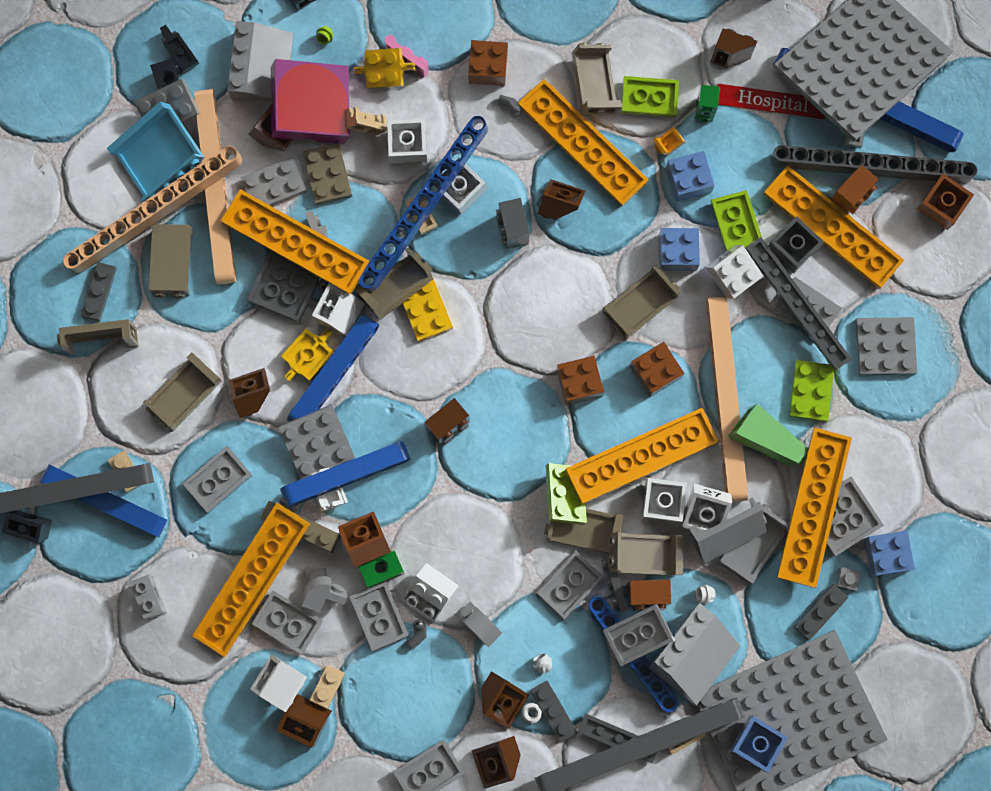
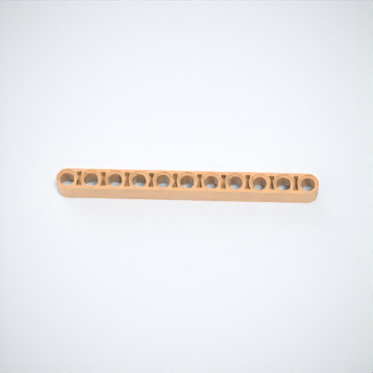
(216, 193)
(143, 210)
(726, 397)

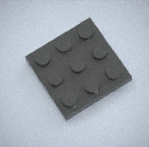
(283, 287)

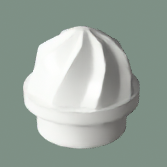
(705, 594)
(542, 663)

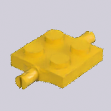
(384, 68)
(307, 354)

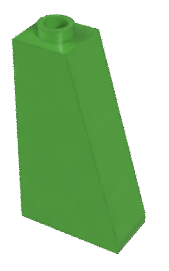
(766, 435)

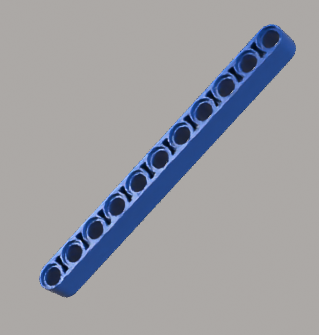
(917, 123)
(424, 194)

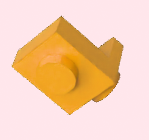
(668, 142)

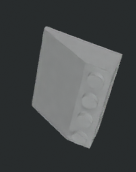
(252, 57)
(696, 655)

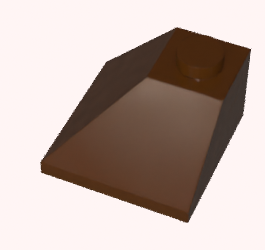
(262, 132)
(560, 200)
(249, 392)
(501, 699)
(497, 761)

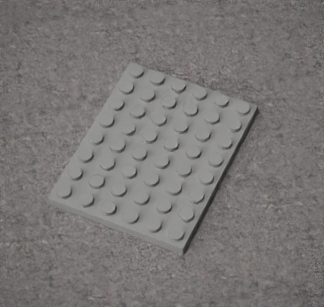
(862, 62)
(807, 697)

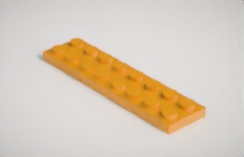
(583, 142)
(834, 227)
(295, 241)
(641, 456)
(814, 507)
(251, 579)

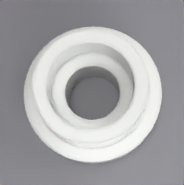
(526, 717)

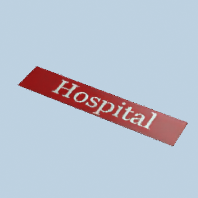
(767, 101)

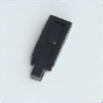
(178, 49)

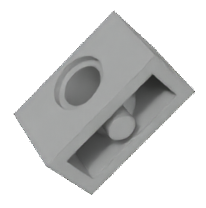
(147, 597)

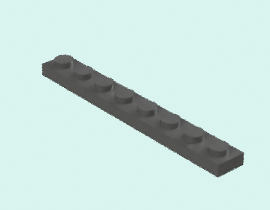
(798, 304)

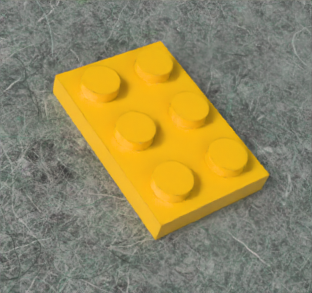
(427, 312)

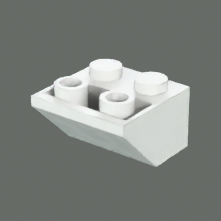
(337, 310)
(429, 593)
(278, 683)

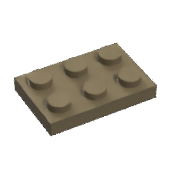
(327, 173)

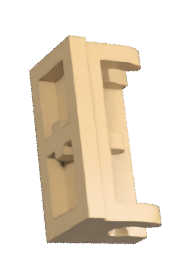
(365, 122)

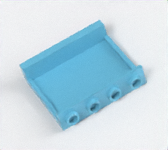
(156, 150)

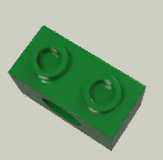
(707, 103)
(393, 569)

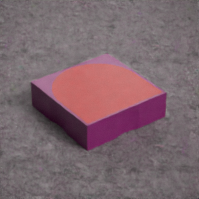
(309, 101)

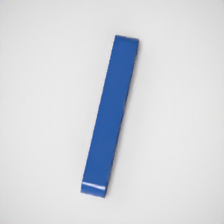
(335, 368)
(345, 474)
(113, 505)
(635, 664)

